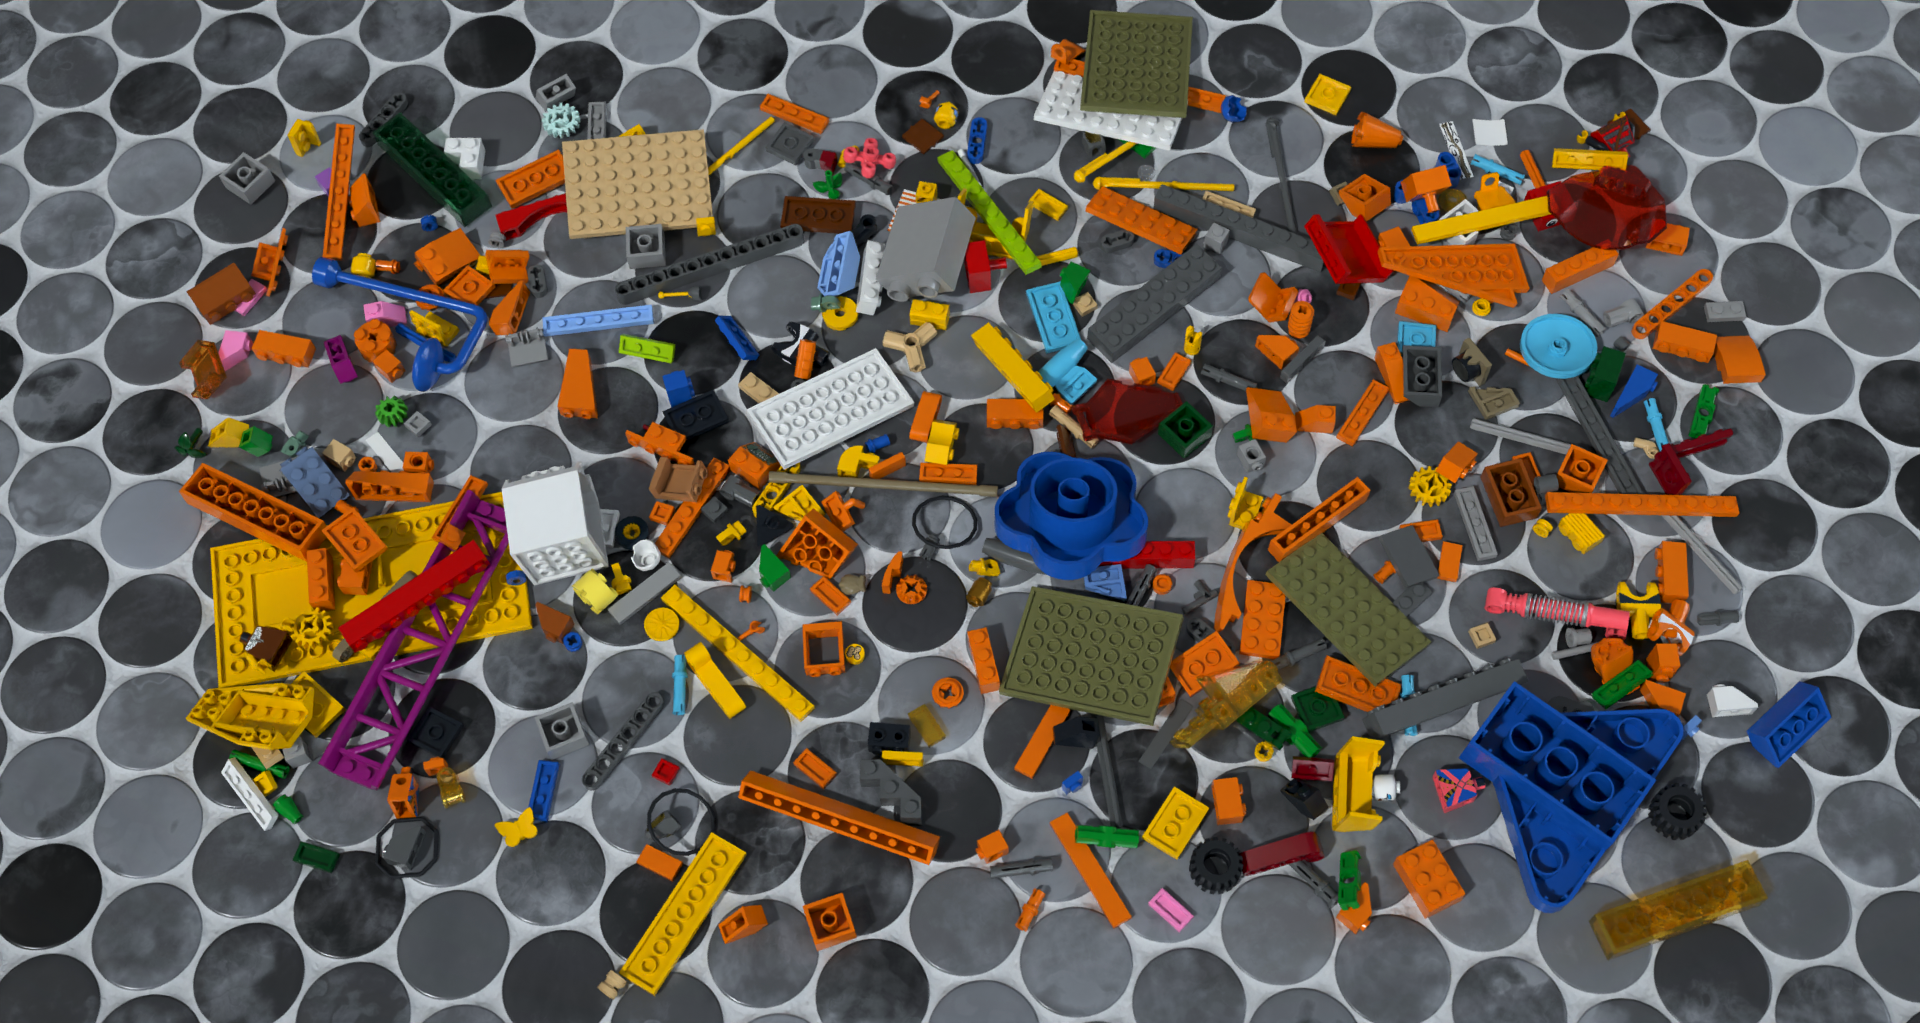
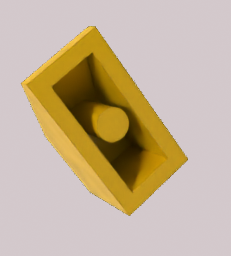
(227, 433)

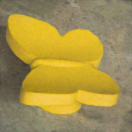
(519, 830)

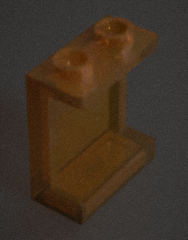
(205, 367)

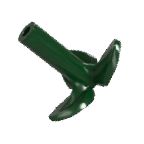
(186, 444)

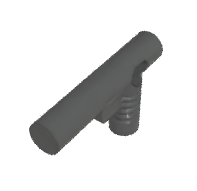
(1200, 597)

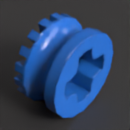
(429, 223)
(570, 636)

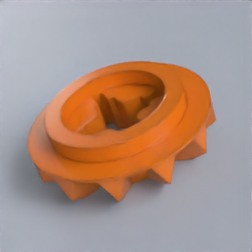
(433, 289)
(911, 597)
(944, 685)

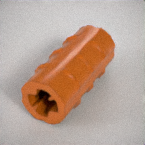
(805, 359)

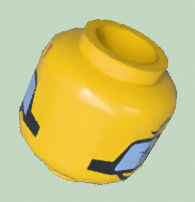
(946, 115)

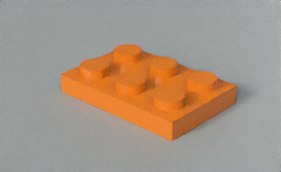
(354, 539)
(1201, 659)

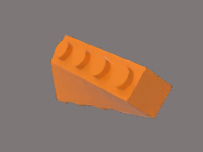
(391, 486)

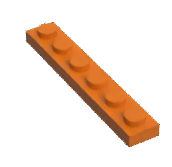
(689, 511)

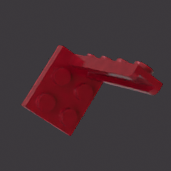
(1667, 462)

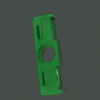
(1705, 401)
(1348, 891)

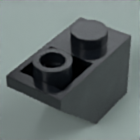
(1077, 732)
(1305, 798)

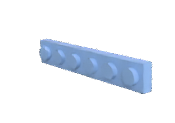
(598, 320)

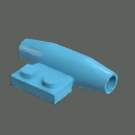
(1063, 373)

